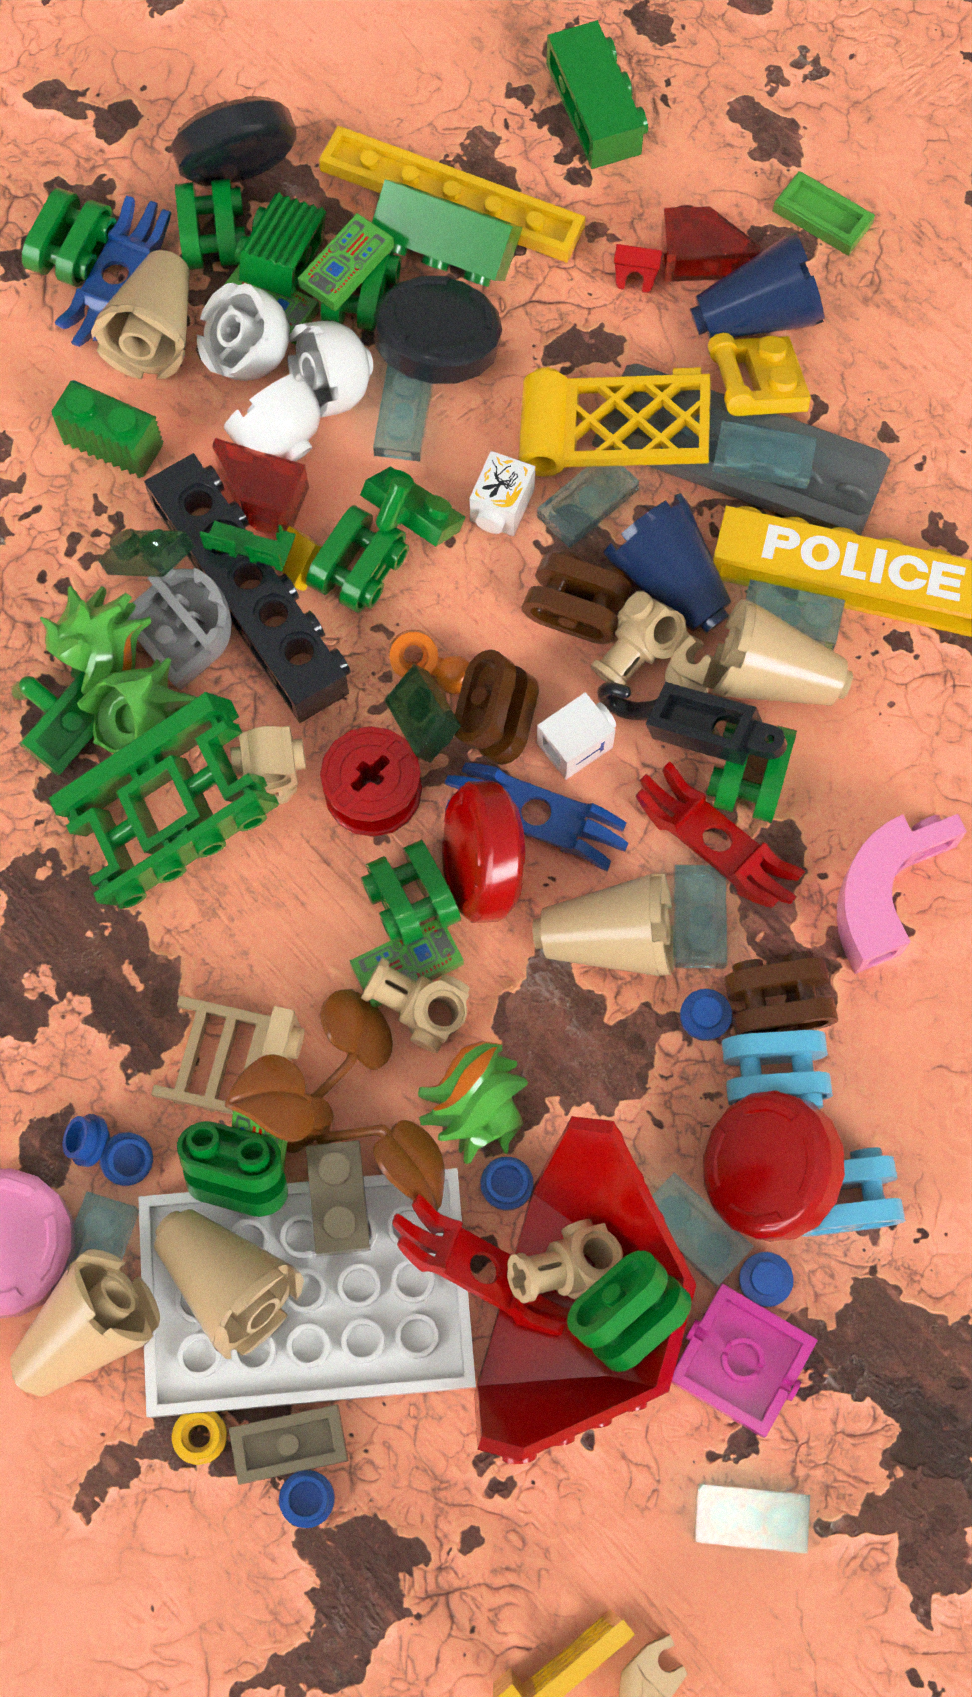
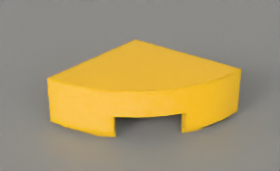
(300, 558)

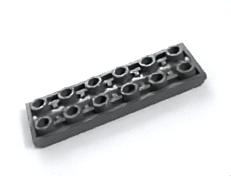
(842, 475)

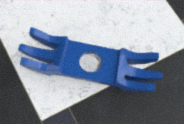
(119, 250)
(566, 818)

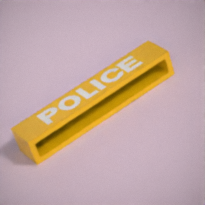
(866, 572)

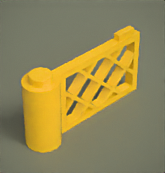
(553, 409)

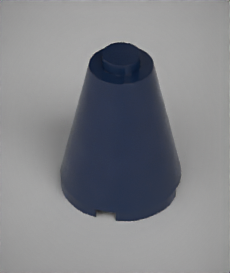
(762, 295)
(673, 564)

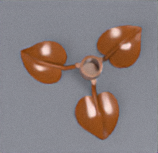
(275, 1099)

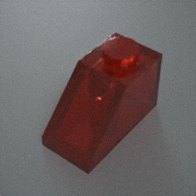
(702, 244)
(262, 484)

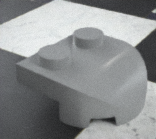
(187, 622)

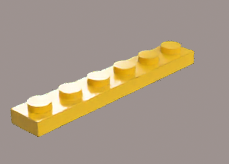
(371, 161)

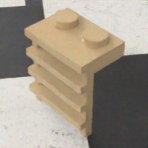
(273, 1034)

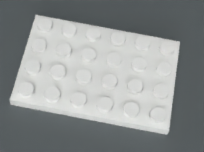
(356, 1331)

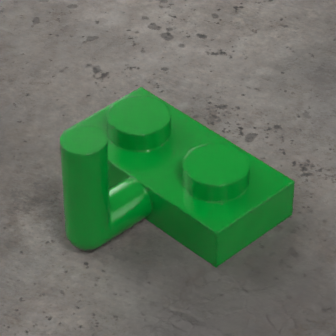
(411, 505)
(61, 729)

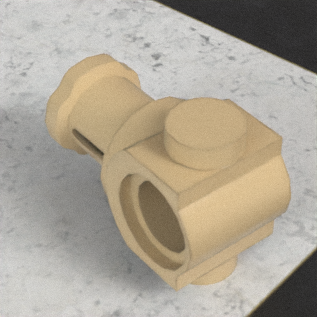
(643, 633)
(271, 754)
(412, 1002)
(564, 1263)

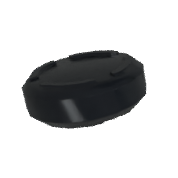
(234, 140)
(437, 330)

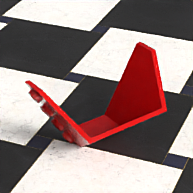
(551, 1387)

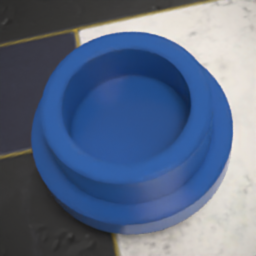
(705, 1014)
(85, 1139)
(126, 1159)
(506, 1183)
(766, 1279)
(306, 1499)

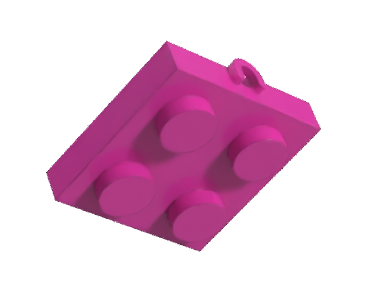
(743, 1360)

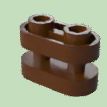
(577, 597)
(496, 707)
(796, 974)

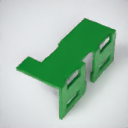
(243, 542)

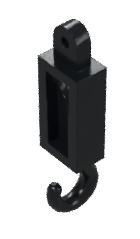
(688, 721)

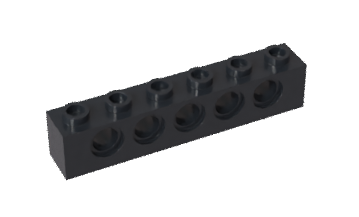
(304, 687)

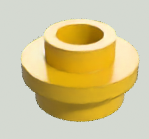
(182, 1437)

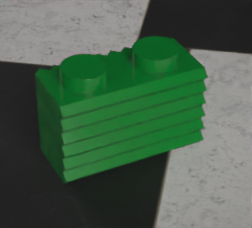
(281, 244)
(107, 428)

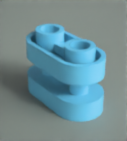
(782, 1047)
(867, 1171)

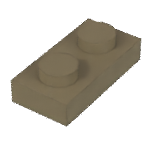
(338, 1198)
(288, 1444)

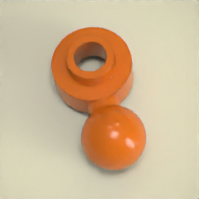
(448, 671)

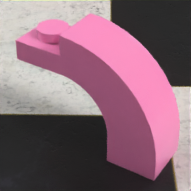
(865, 905)

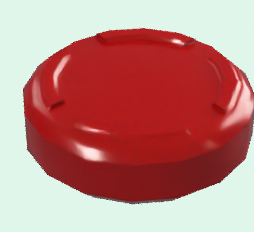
(483, 851)
(773, 1166)

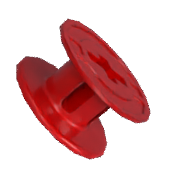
(371, 754)

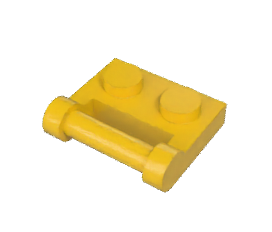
(772, 371)

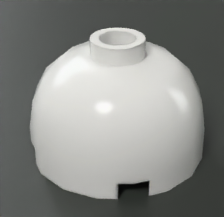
(243, 332)
(332, 364)
(279, 419)

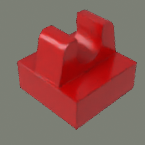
(637, 260)

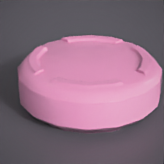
(33, 1242)

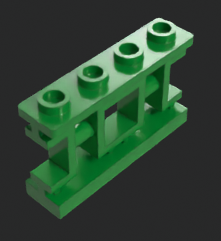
(144, 768)

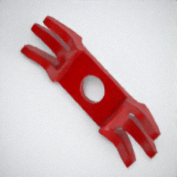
(693, 816)
(453, 1261)

